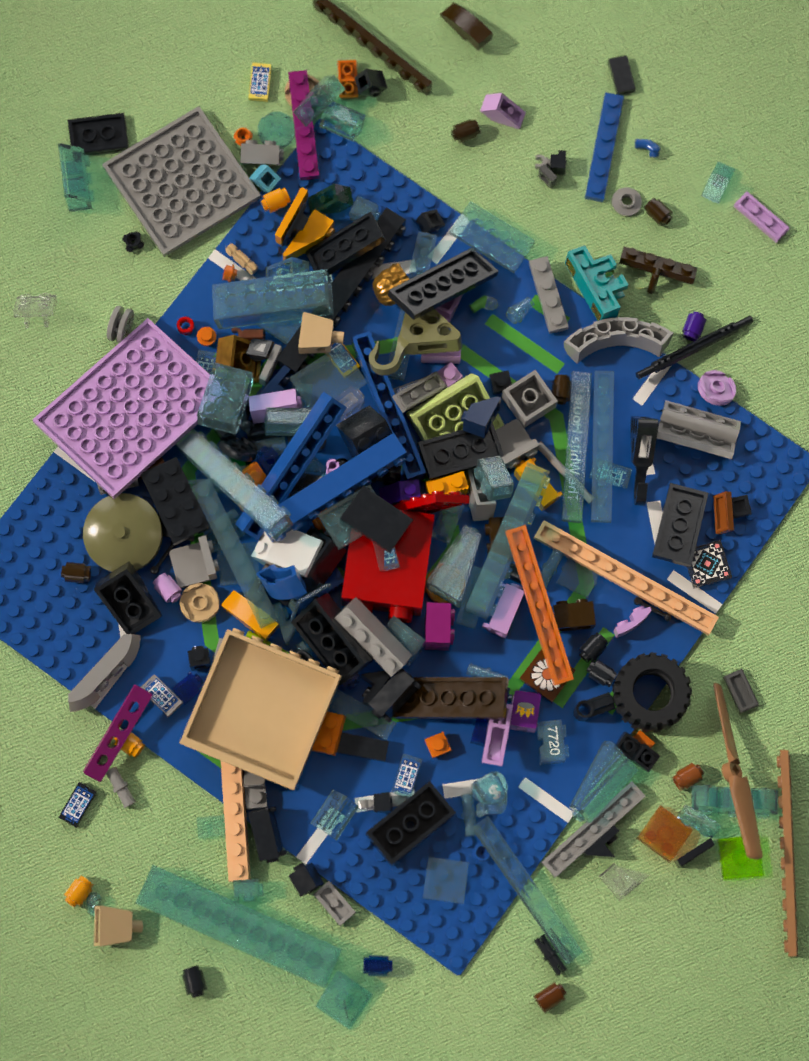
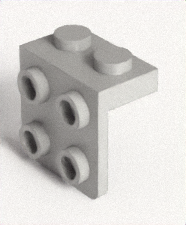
(515, 443)
(194, 563)

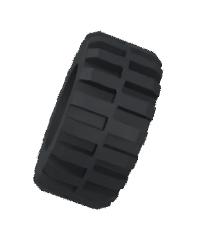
(666, 670)

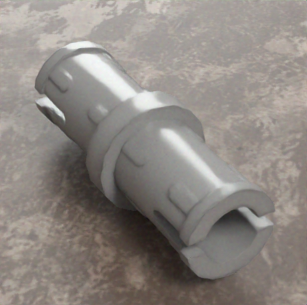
(120, 787)

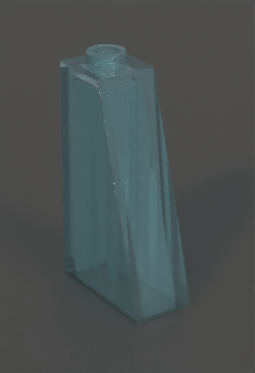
(454, 569)
(604, 779)

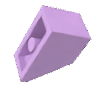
(502, 110)

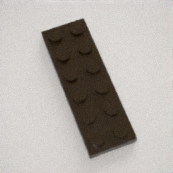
(457, 698)

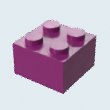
(438, 626)

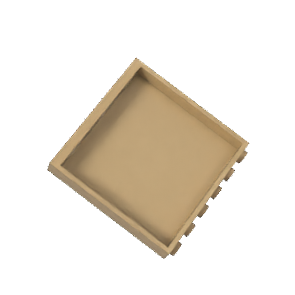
(261, 708)

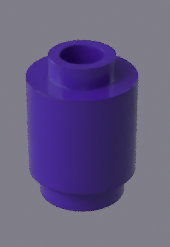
(693, 326)

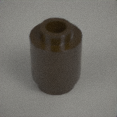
(465, 130)
(658, 211)
(561, 389)
(76, 572)

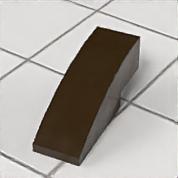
(467, 25)

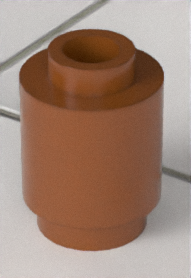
(688, 776)

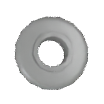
(626, 210)

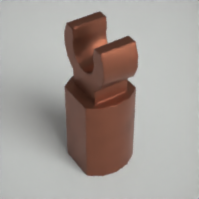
(250, 333)

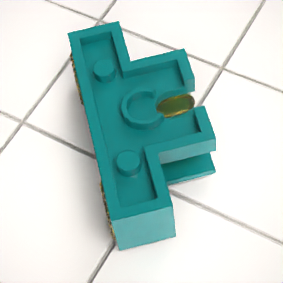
(597, 282)

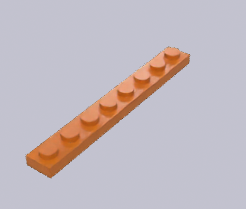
(539, 605)

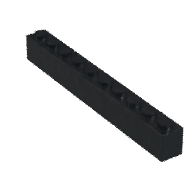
(348, 285)

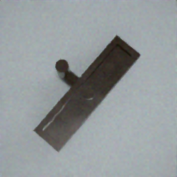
(657, 266)

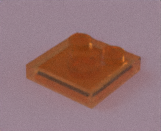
(664, 834)

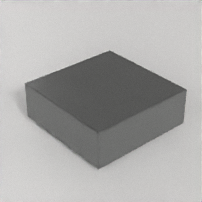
(547, 176)

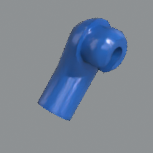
(648, 144)

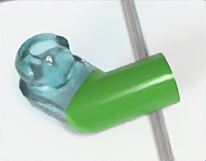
(484, 302)

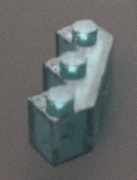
(714, 799)

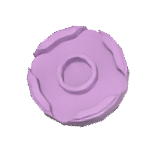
(716, 388)

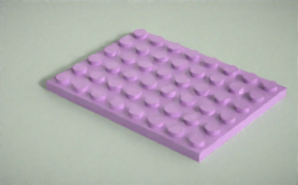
(127, 408)

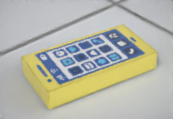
(260, 82)

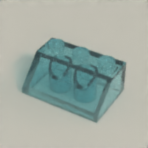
(76, 178)

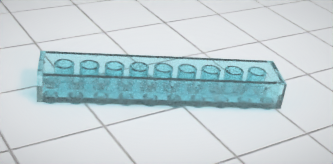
(239, 926)

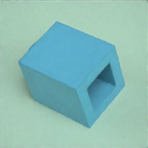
(264, 178)

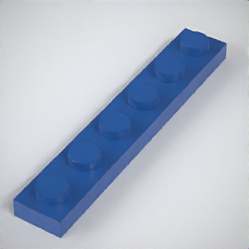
(604, 147)

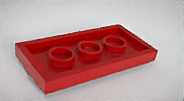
(433, 502)

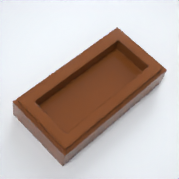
(723, 512)

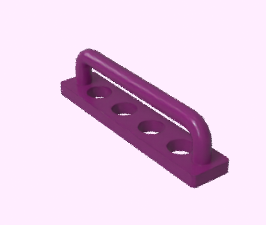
(98, 771)

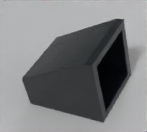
(363, 430)

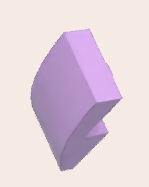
(637, 617)

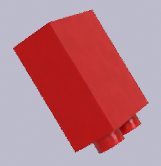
(394, 590)

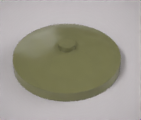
(122, 532)

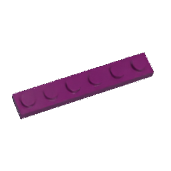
(304, 135)

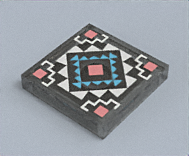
(709, 565)

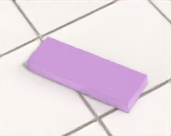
(761, 217)

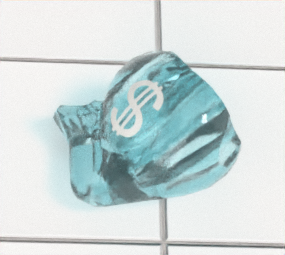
(491, 793)

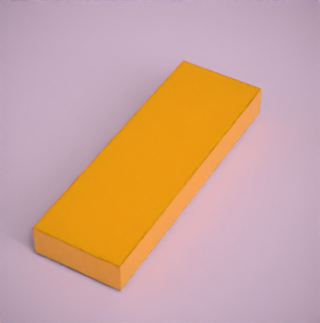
(290, 216)

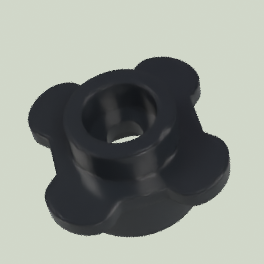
(130, 237)

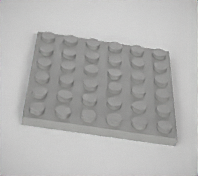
(181, 181)

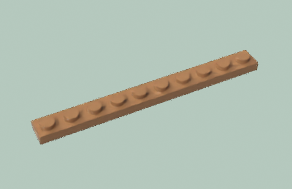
(787, 861)

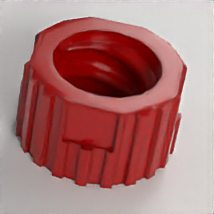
(188, 331)

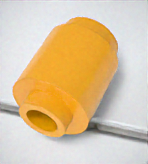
(275, 200)
(132, 745)
(78, 891)

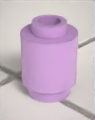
(167, 588)

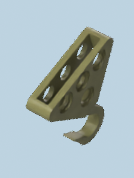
(419, 337)

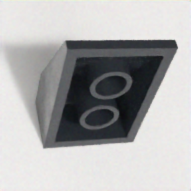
(127, 599)

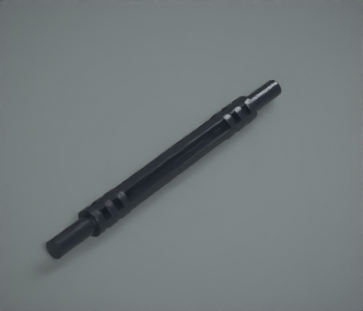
(694, 347)

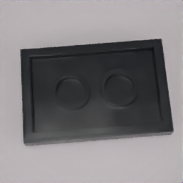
(99, 133)
(376, 519)

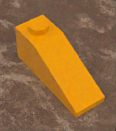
(315, 231)

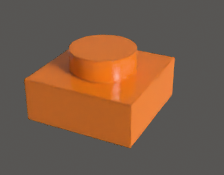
(437, 745)

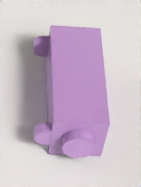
(278, 399)
(505, 610)

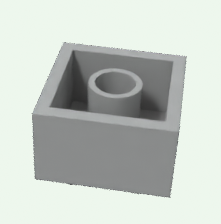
(529, 398)

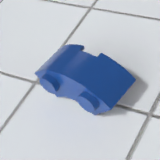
(282, 582)

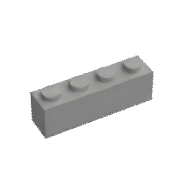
(373, 636)

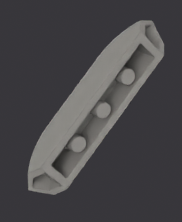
(121, 653)

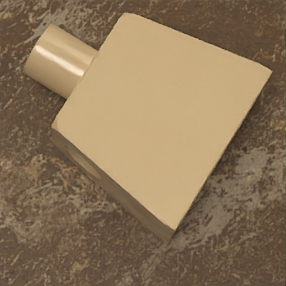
(317, 334)
(114, 926)

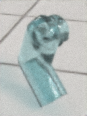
(92, 901)

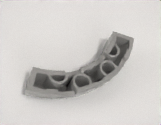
(617, 332)

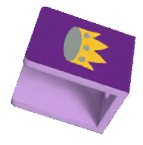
(525, 711)

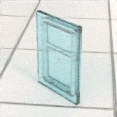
(328, 374)

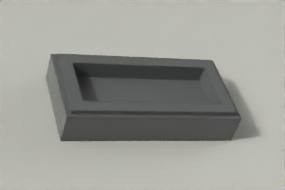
(741, 691)

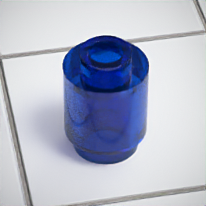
(377, 965)

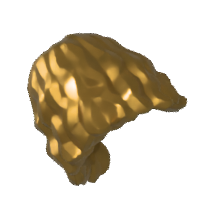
(387, 280)

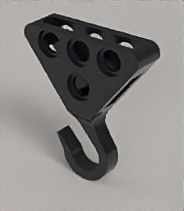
(649, 428)

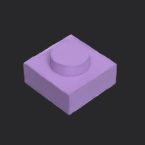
(450, 374)

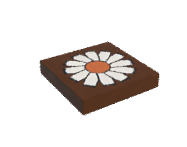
(539, 678)

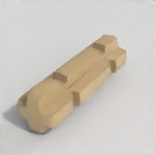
(241, 258)

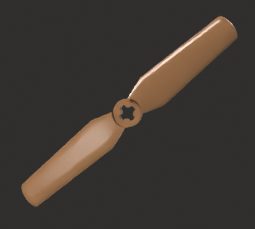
(739, 786)

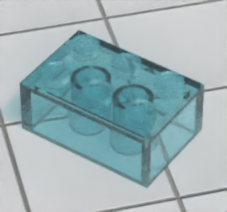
(225, 398)

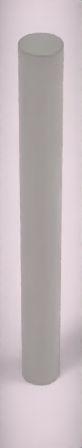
(559, 466)

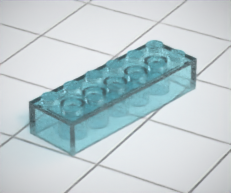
(272, 299)

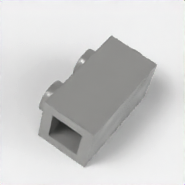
(261, 153)

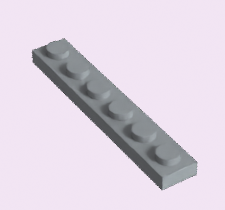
(592, 831)

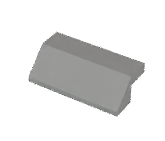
(698, 429)

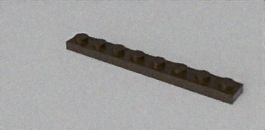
(376, 47)

